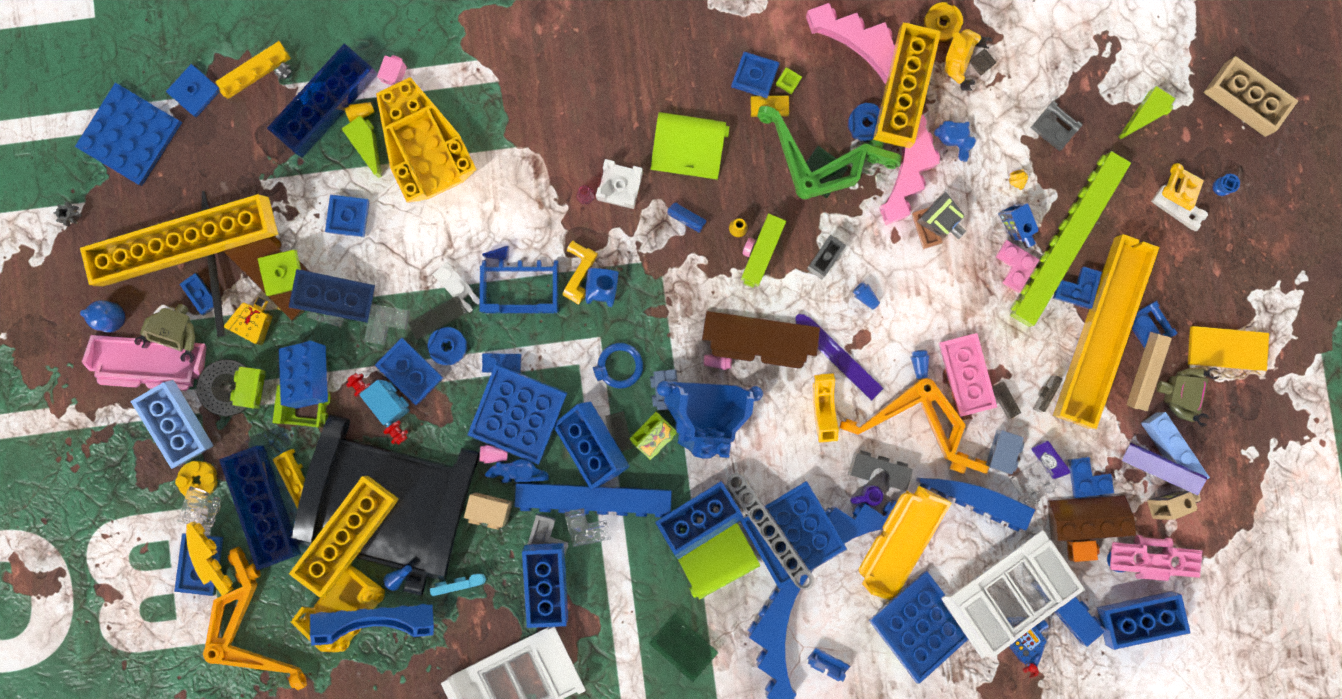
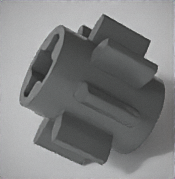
(67, 214)

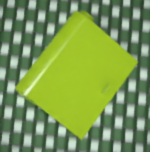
(688, 145)
(718, 562)

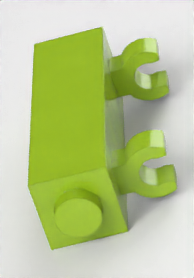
(762, 251)

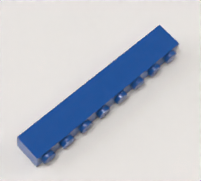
(600, 499)

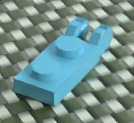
(459, 584)

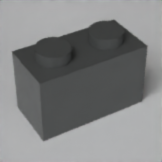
(826, 257)

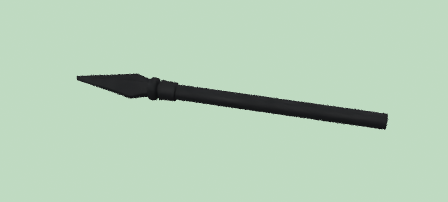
(214, 283)

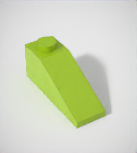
(1153, 106)
(365, 142)

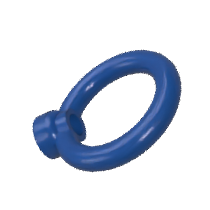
(601, 372)

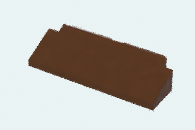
(246, 259)
(749, 337)

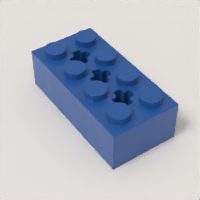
(687, 515)
(535, 591)
(1146, 630)

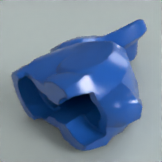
(956, 135)

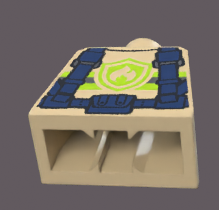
(1173, 505)

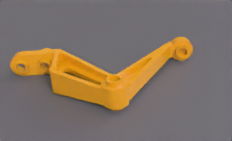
(913, 396)
(219, 649)

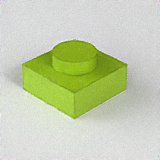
(788, 80)

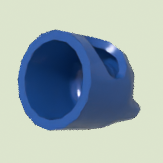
(601, 285)
(104, 316)

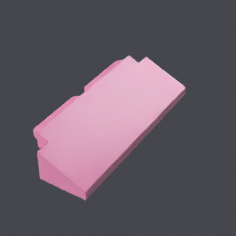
(125, 364)

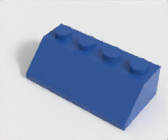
(590, 445)

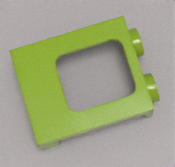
(287, 415)

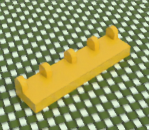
(252, 70)
(290, 474)

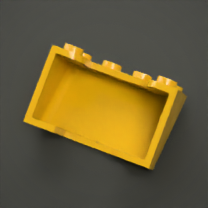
(350, 593)

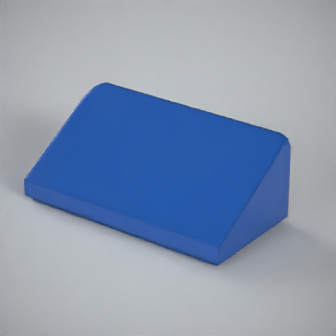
(686, 217)

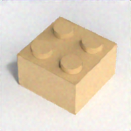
(488, 510)

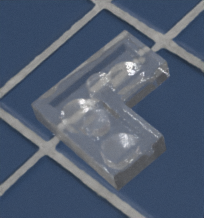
(382, 318)
(584, 532)

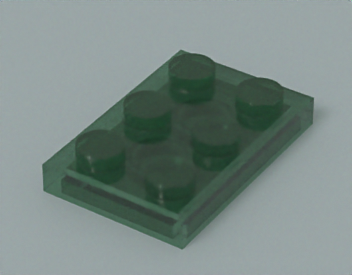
(683, 647)

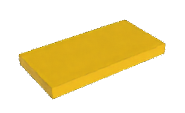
(1228, 348)

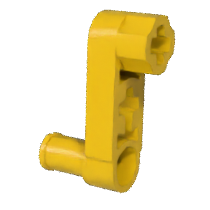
(573, 289)

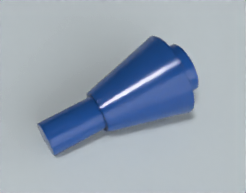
(394, 579)

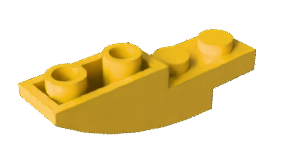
(200, 552)

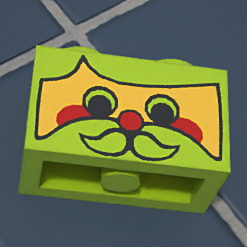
(653, 435)

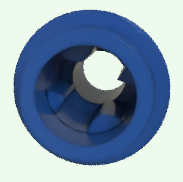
(866, 295)
(920, 363)

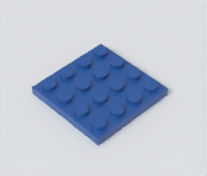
(128, 134)
(517, 414)
(806, 528)
(919, 627)

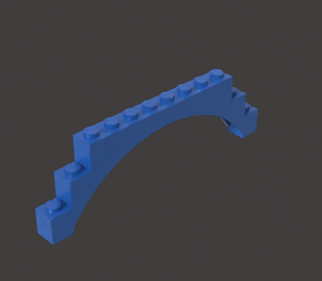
(772, 623)

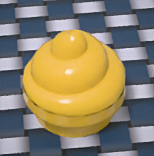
(1018, 179)

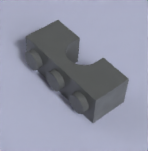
(897, 474)

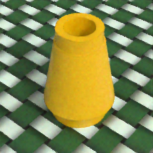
(357, 110)
(738, 232)

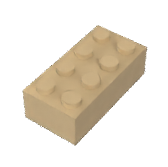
(1250, 96)

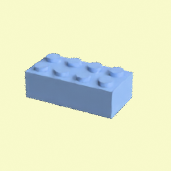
(172, 423)

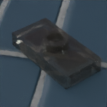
(1047, 393)

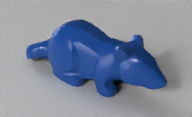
(520, 470)

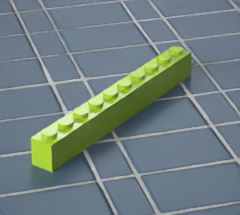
(1069, 239)

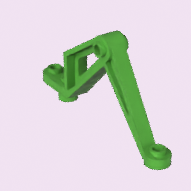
(807, 182)

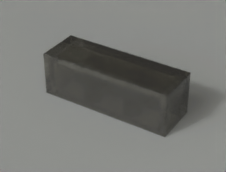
(1006, 400)

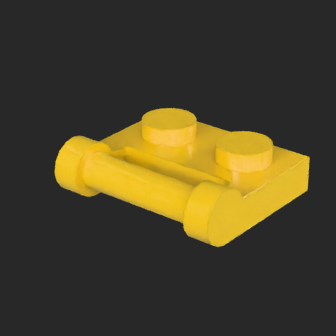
(1188, 188)

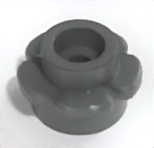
(283, 71)

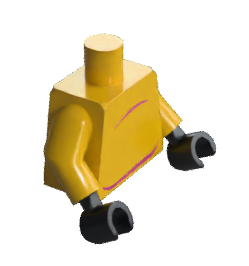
(960, 55)

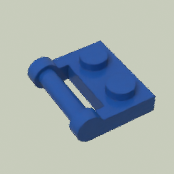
(1144, 325)

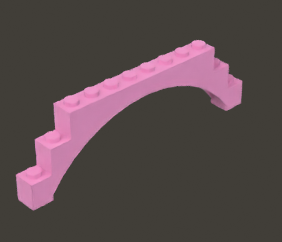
(877, 49)

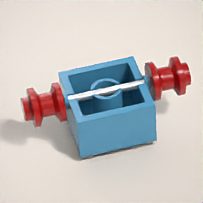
(384, 403)

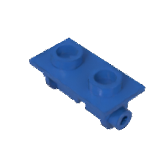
(820, 660)

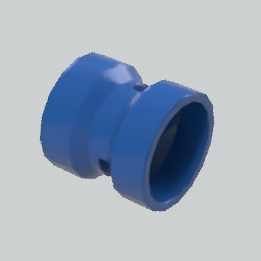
(1221, 186)

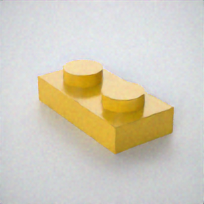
(779, 103)

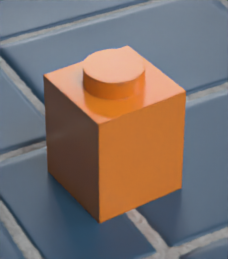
(1082, 550)

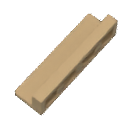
(1148, 371)

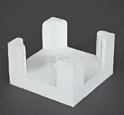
(619, 184)

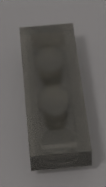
(437, 318)

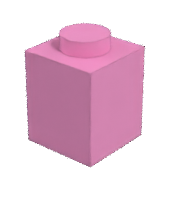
(391, 70)

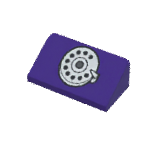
(1051, 457)

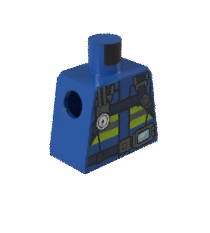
(1020, 223)

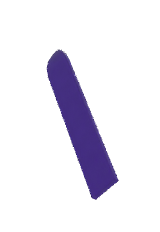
(843, 360)

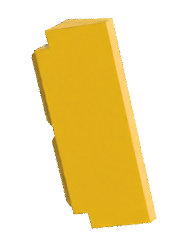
(902, 541)

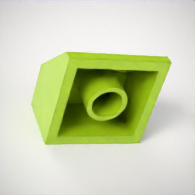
(248, 387)

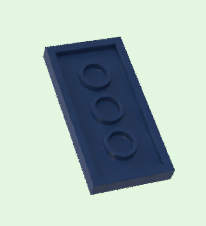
(331, 295)

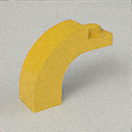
(824, 408)

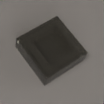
(982, 62)

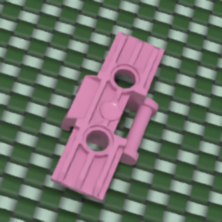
(1155, 565)

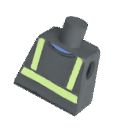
(943, 217)

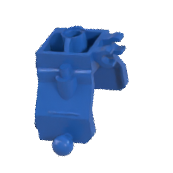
(708, 414)

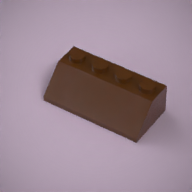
(1090, 518)

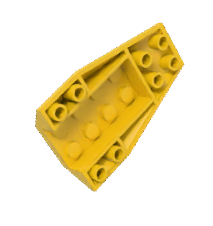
(421, 143)

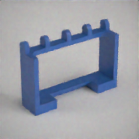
(539, 308)

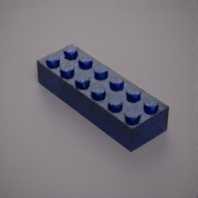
(322, 100)
(259, 506)

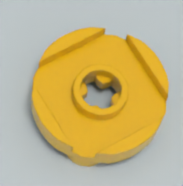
(946, 12)
(195, 468)

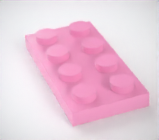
(967, 375)

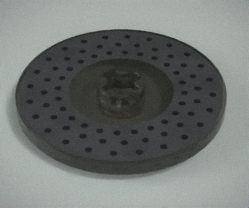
(211, 387)

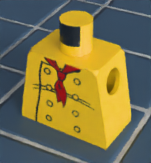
(251, 321)

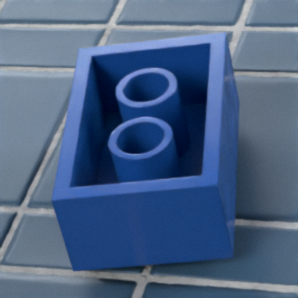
(303, 375)

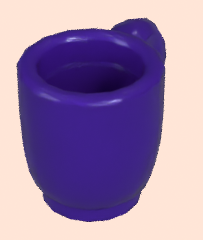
(870, 495)

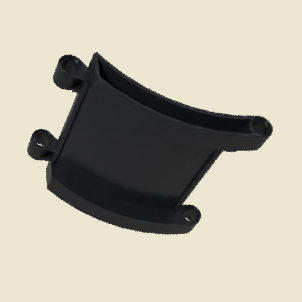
(420, 524)

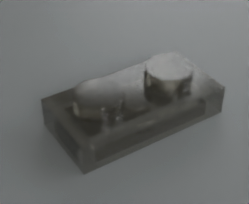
(619, 430)

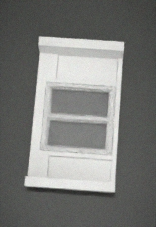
(1013, 595)
(525, 670)

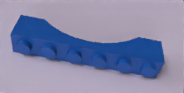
(328, 627)

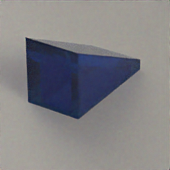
(499, 254)

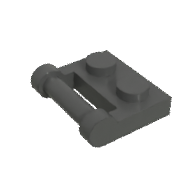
(1052, 130)

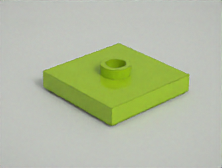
(279, 271)

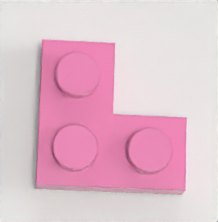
(1021, 265)

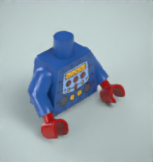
(1030, 648)

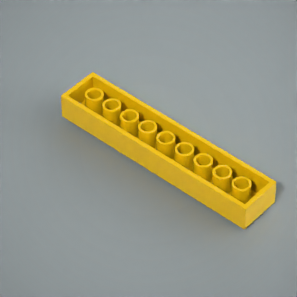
(179, 240)

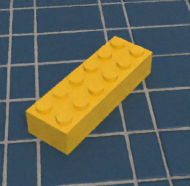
(907, 85)
(343, 536)

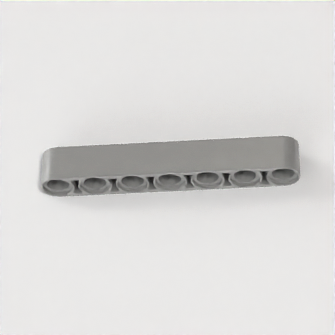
(777, 537)

